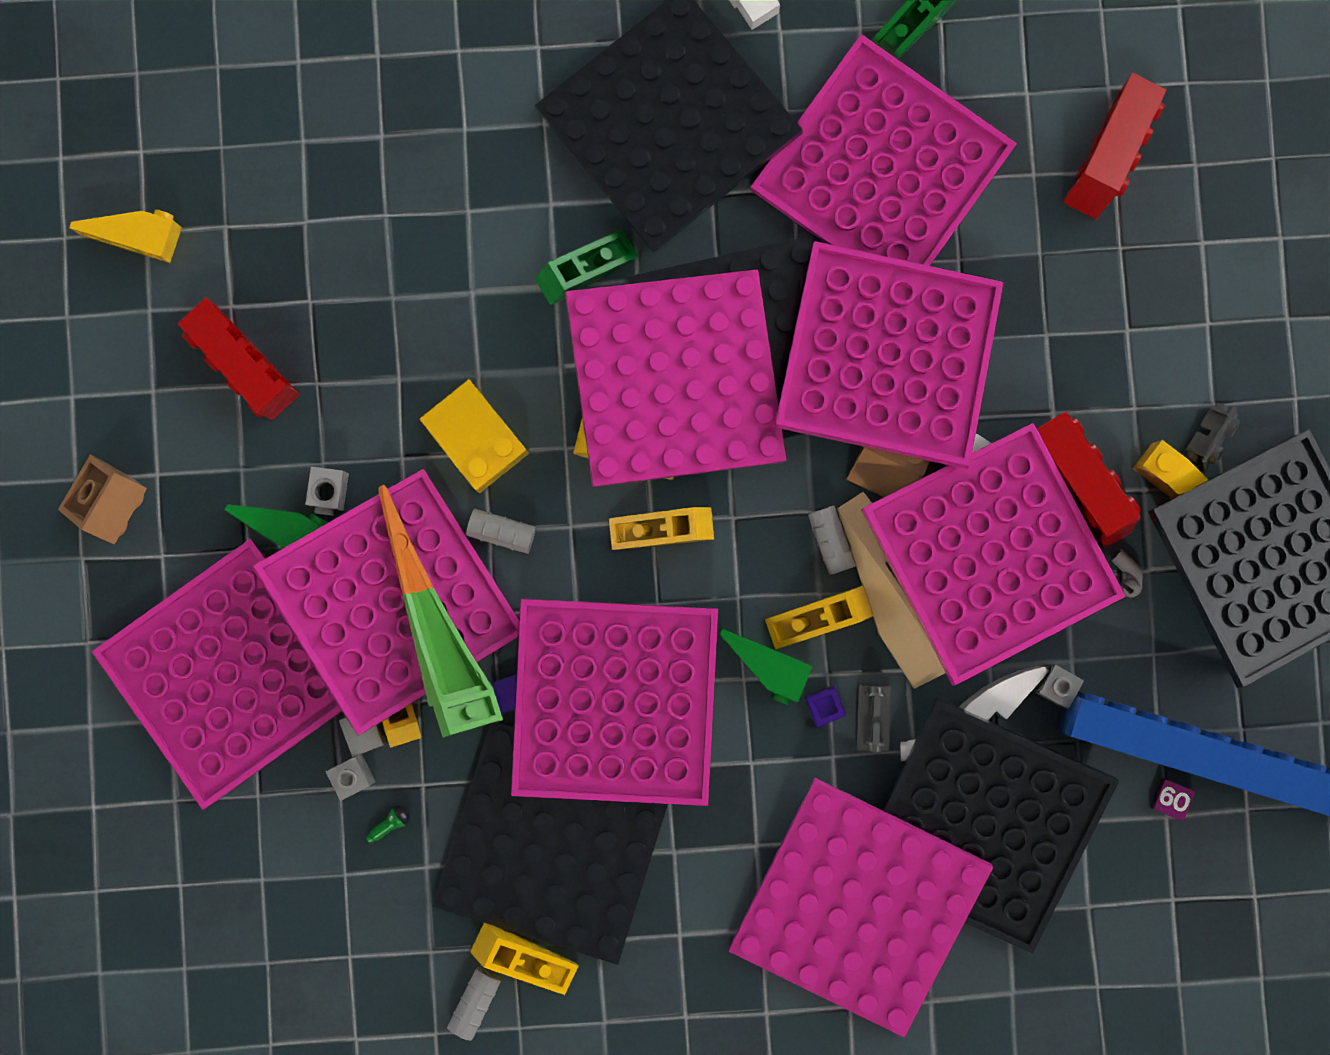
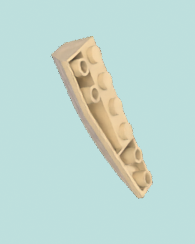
(891, 609)

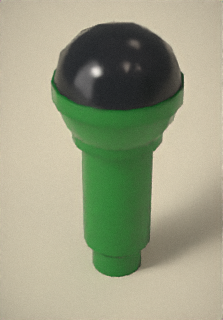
(397, 818)

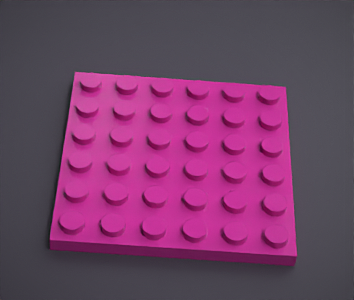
(883, 160)
(890, 355)
(674, 377)
(993, 554)
(349, 606)
(218, 677)
(614, 702)
(860, 907)

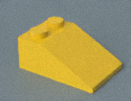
(474, 436)

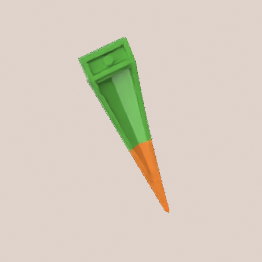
(448, 670)

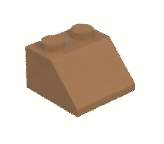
(885, 471)
(102, 500)

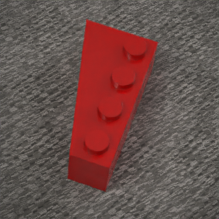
(1117, 146)
(238, 360)
(1089, 481)

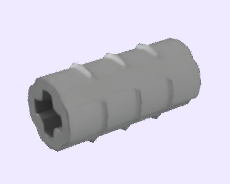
(501, 531)
(831, 540)
(474, 1003)

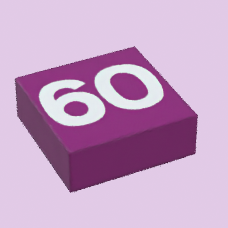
(1172, 799)

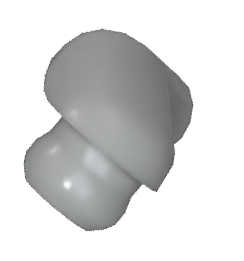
(1131, 574)

